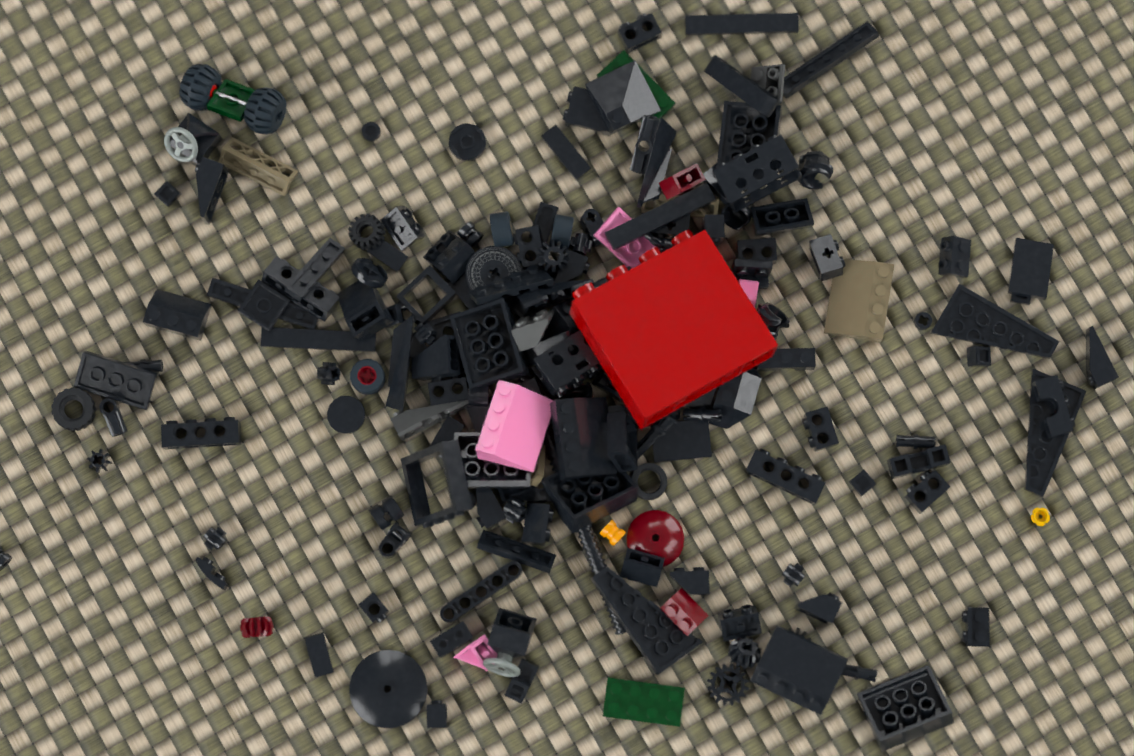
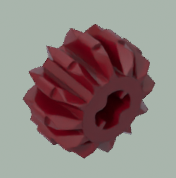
(256, 627)

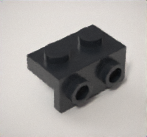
(954, 256)

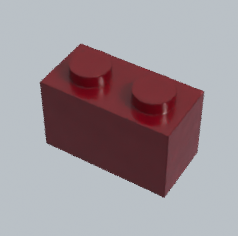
(682, 181)
(684, 611)

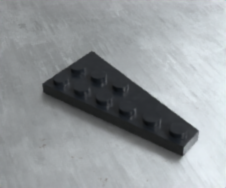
(984, 323)
(1044, 452)
(647, 625)

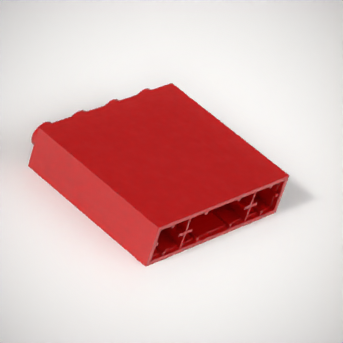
(671, 327)

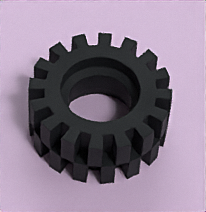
(373, 239)

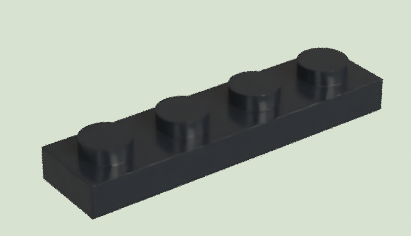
(314, 269)
(516, 551)

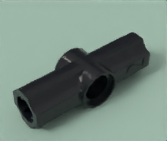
(647, 133)

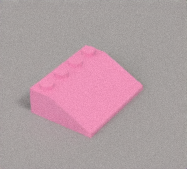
(514, 427)

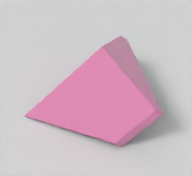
(477, 652)

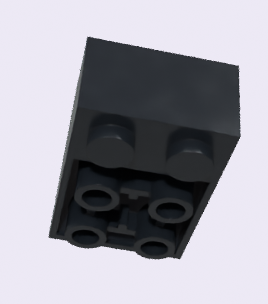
(363, 310)

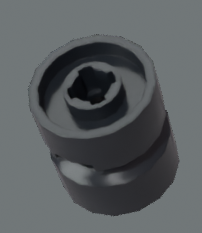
(393, 512)

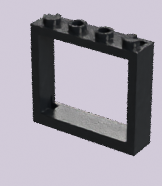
(455, 480)

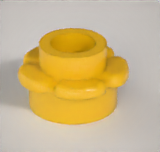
(1040, 521)

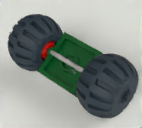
(260, 108)

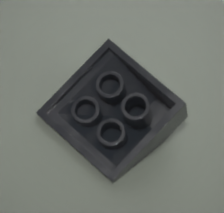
(622, 97)

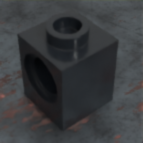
(368, 602)
(436, 714)

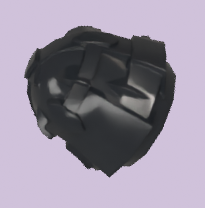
(812, 164)
(773, 318)

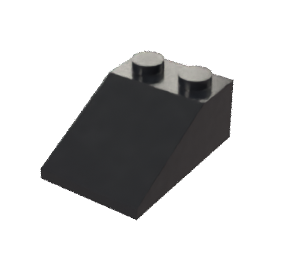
(210, 183)

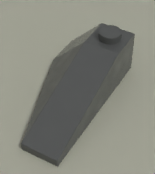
(416, 420)

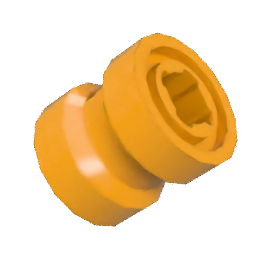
(612, 533)

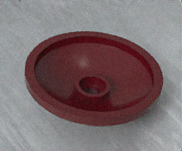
(659, 523)

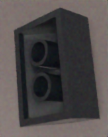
(781, 217)
(177, 314)

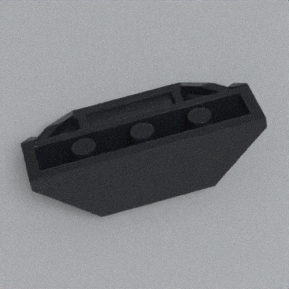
(737, 398)

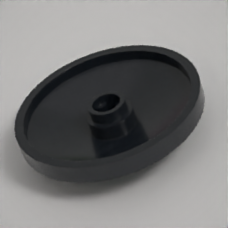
(406, 694)

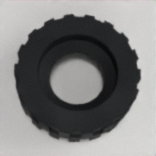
(88, 409)

